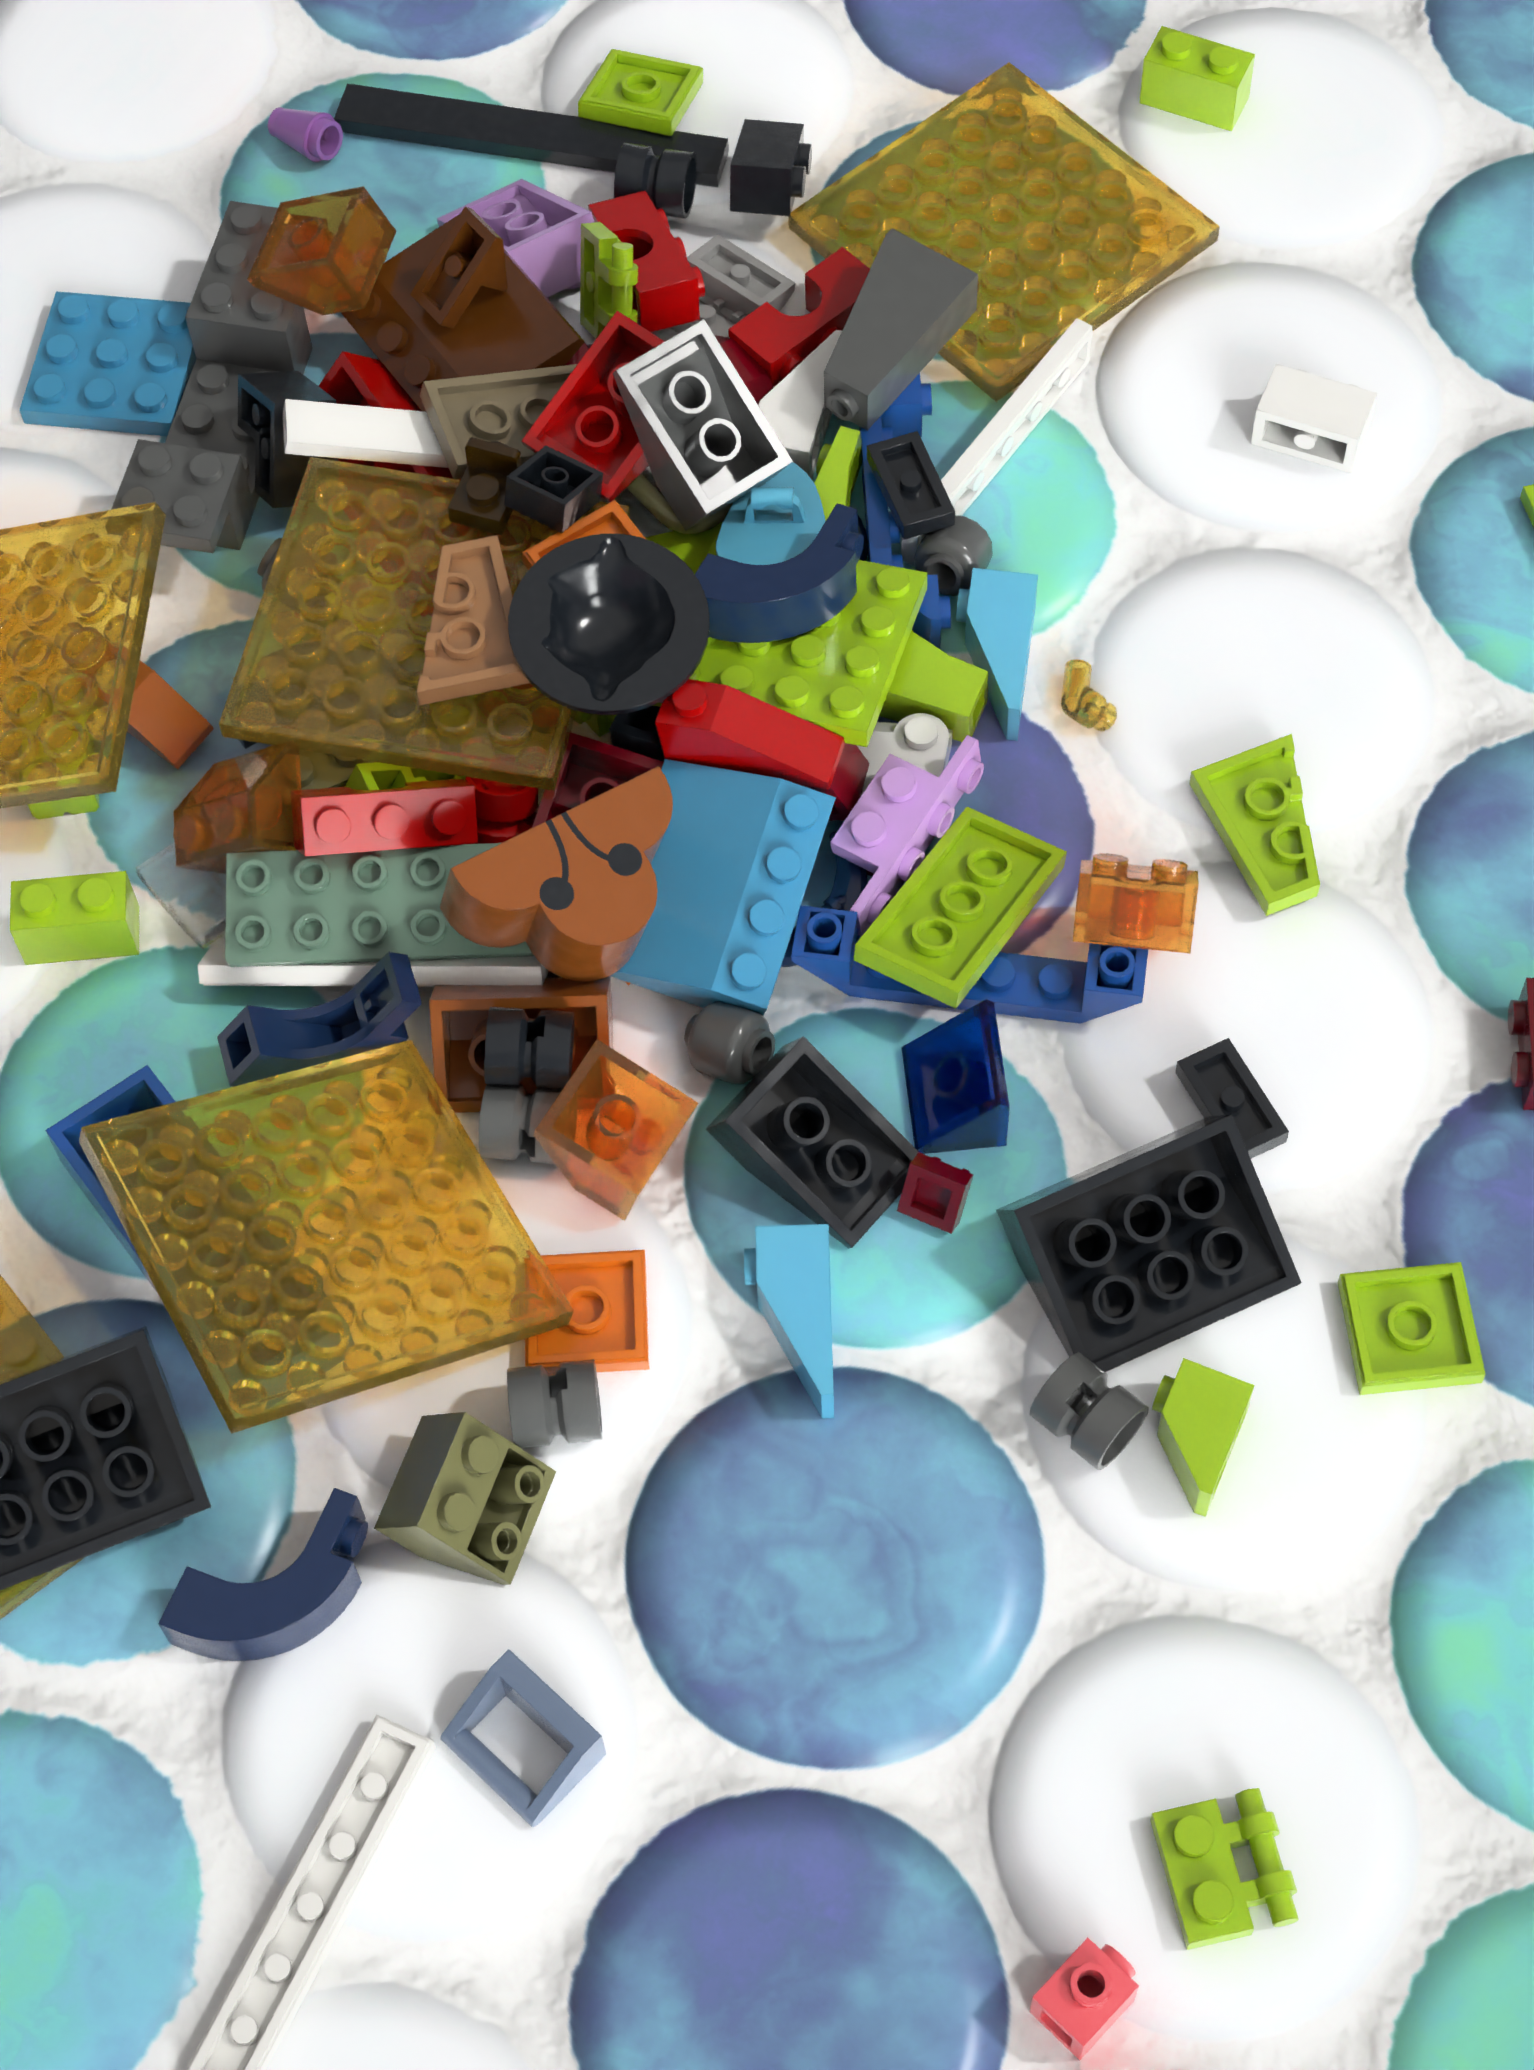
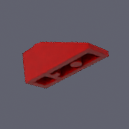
(740, 733)

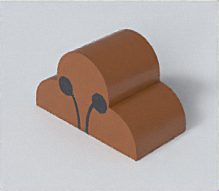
(570, 885)

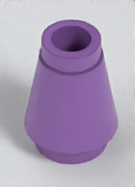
(307, 132)

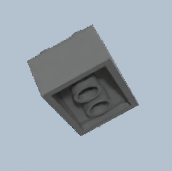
(698, 425)

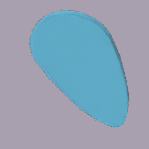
(773, 520)

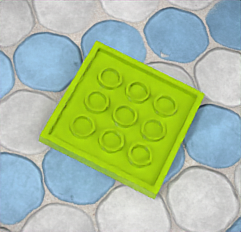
(836, 671)

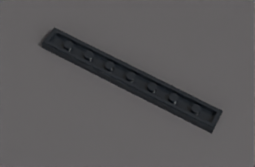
(513, 131)

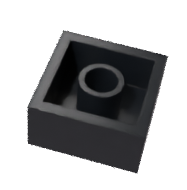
(553, 489)

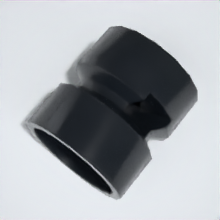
(665, 178)
(529, 1047)

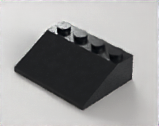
(1151, 1244)
(90, 1457)

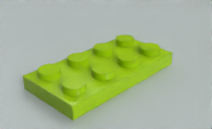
(960, 907)

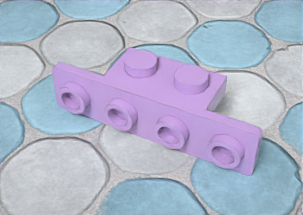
(899, 821)

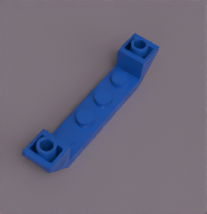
(881, 529)
(1014, 982)

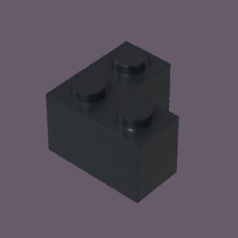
(261, 417)

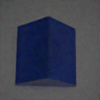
(958, 1084)

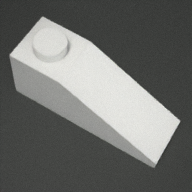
(797, 407)

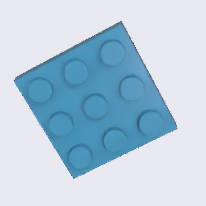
(110, 364)

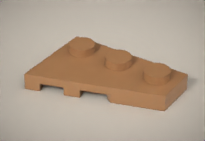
(469, 626)

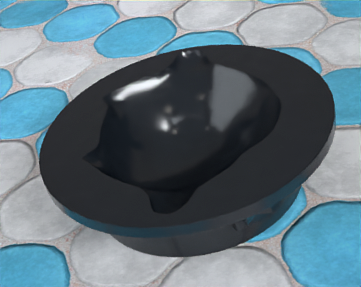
(609, 624)

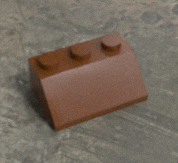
(461, 1019)

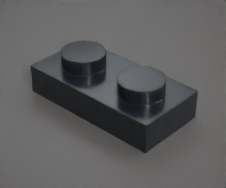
(910, 485)
(1225, 1086)

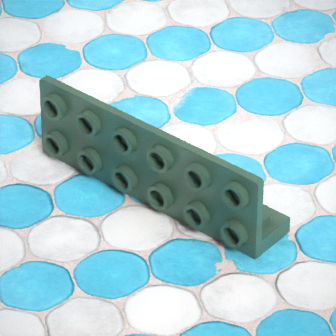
(345, 907)

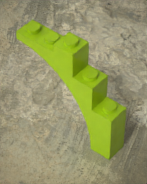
(926, 676)

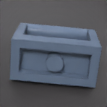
(550, 1712)

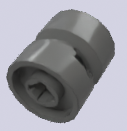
(510, 1120)
(554, 1404)
(1106, 1423)

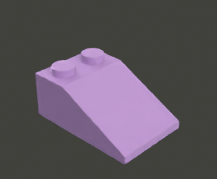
(536, 231)

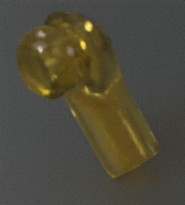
(1083, 702)

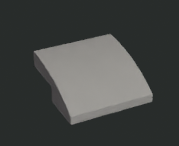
(734, 285)

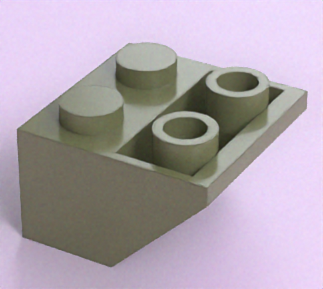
(465, 1497)

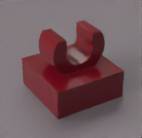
(935, 1192)

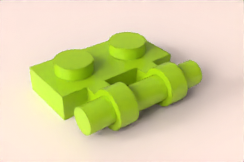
(605, 277)
(1204, 1875)

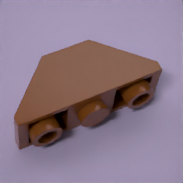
(165, 719)

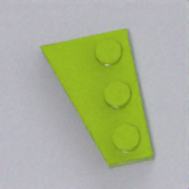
(1262, 821)

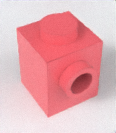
(1085, 1996)

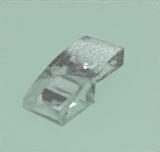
(188, 895)

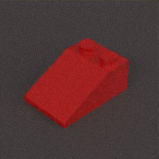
(588, 411)

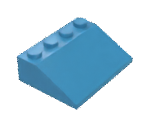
(727, 885)

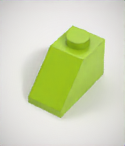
(1200, 1426)

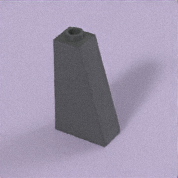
(896, 327)

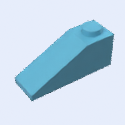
(999, 635)
(795, 1300)

